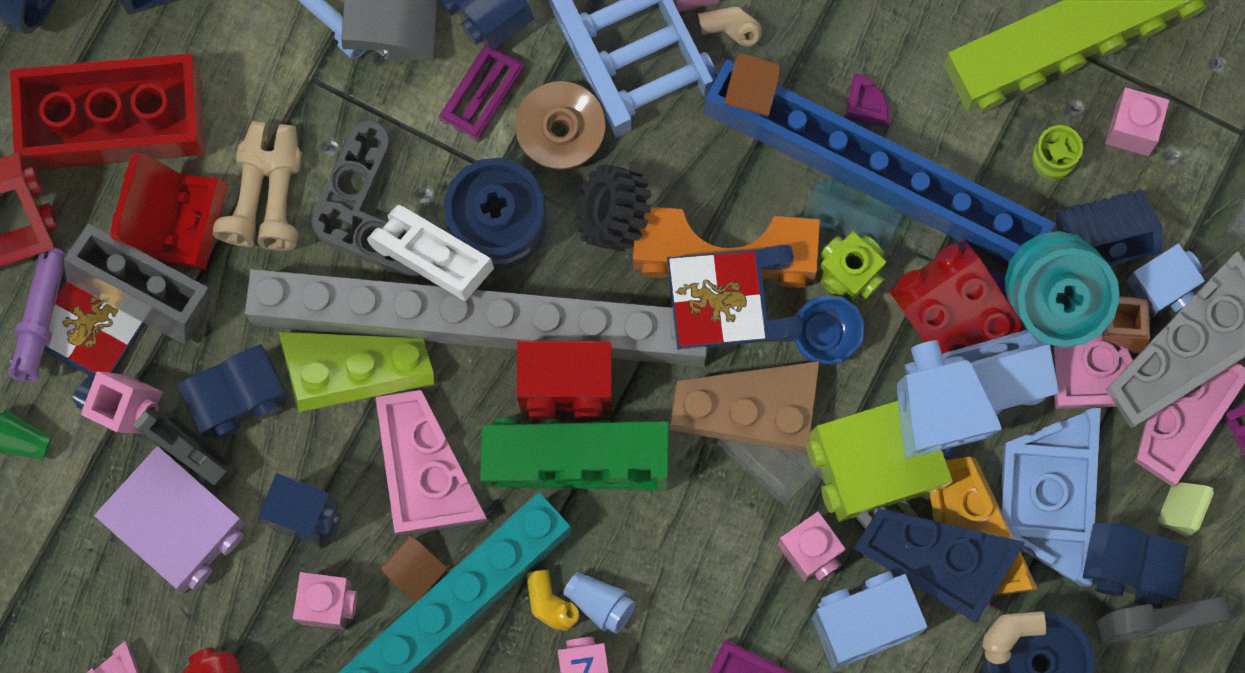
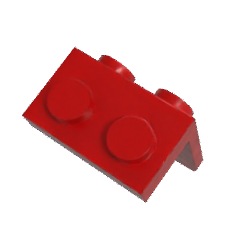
(167, 213)
(955, 300)

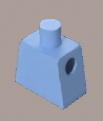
(942, 404)

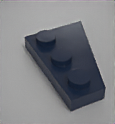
(941, 559)

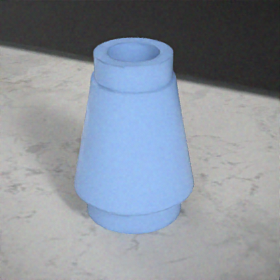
(600, 601)

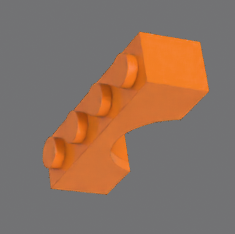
(671, 236)

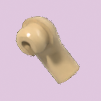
(733, 22)
(1007, 631)

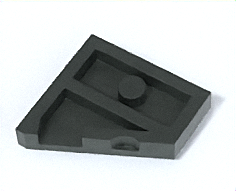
(188, 447)

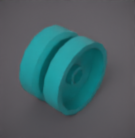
(1062, 289)

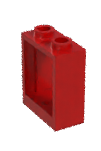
(37, 236)

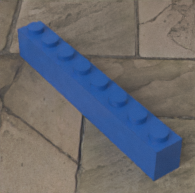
(883, 170)

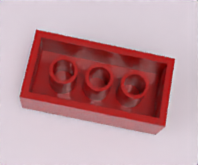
(107, 111)

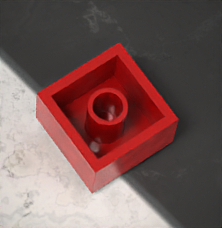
(564, 378)

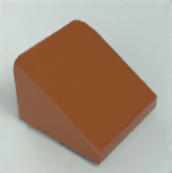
(753, 84)
(1130, 325)
(413, 569)

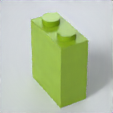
(867, 463)

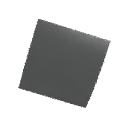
(398, 26)

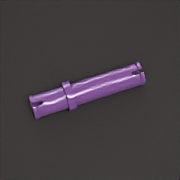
(34, 331)

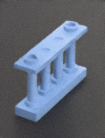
(600, 67)

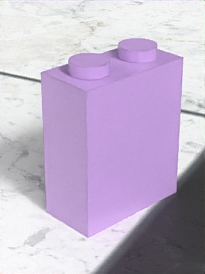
(171, 521)

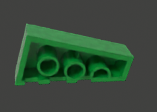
(575, 455)

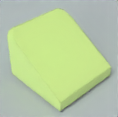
(1185, 508)

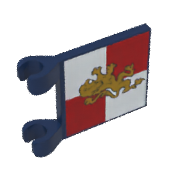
(722, 298)
(89, 335)

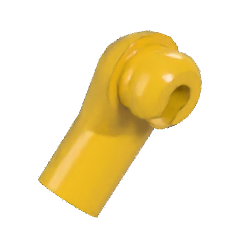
(547, 606)

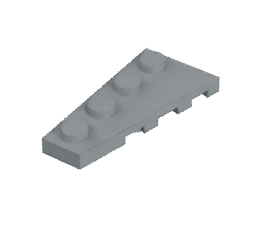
(1189, 349)

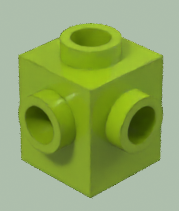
(848, 282)

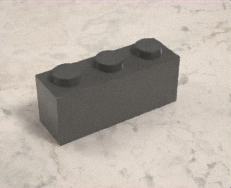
(136, 284)

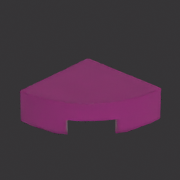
(867, 103)

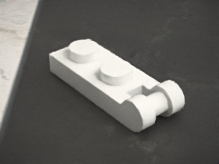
(431, 252)

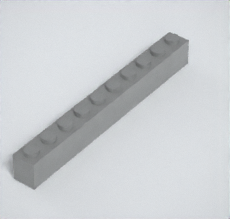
(441, 317)

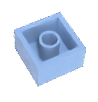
(869, 620)

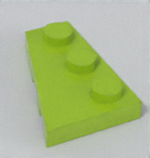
(352, 367)

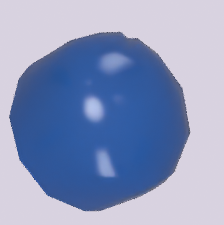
(830, 329)

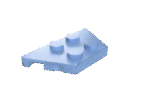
(1052, 492)

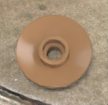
(558, 104)

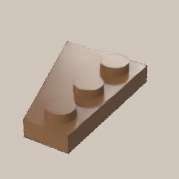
(750, 406)

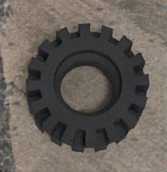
(613, 208)

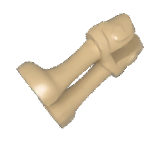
(256, 164)

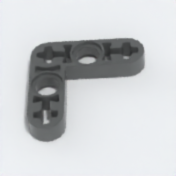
(352, 206)
(1145, 622)

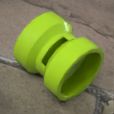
(1061, 144)

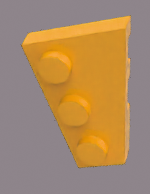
(972, 506)

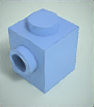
(1167, 280)

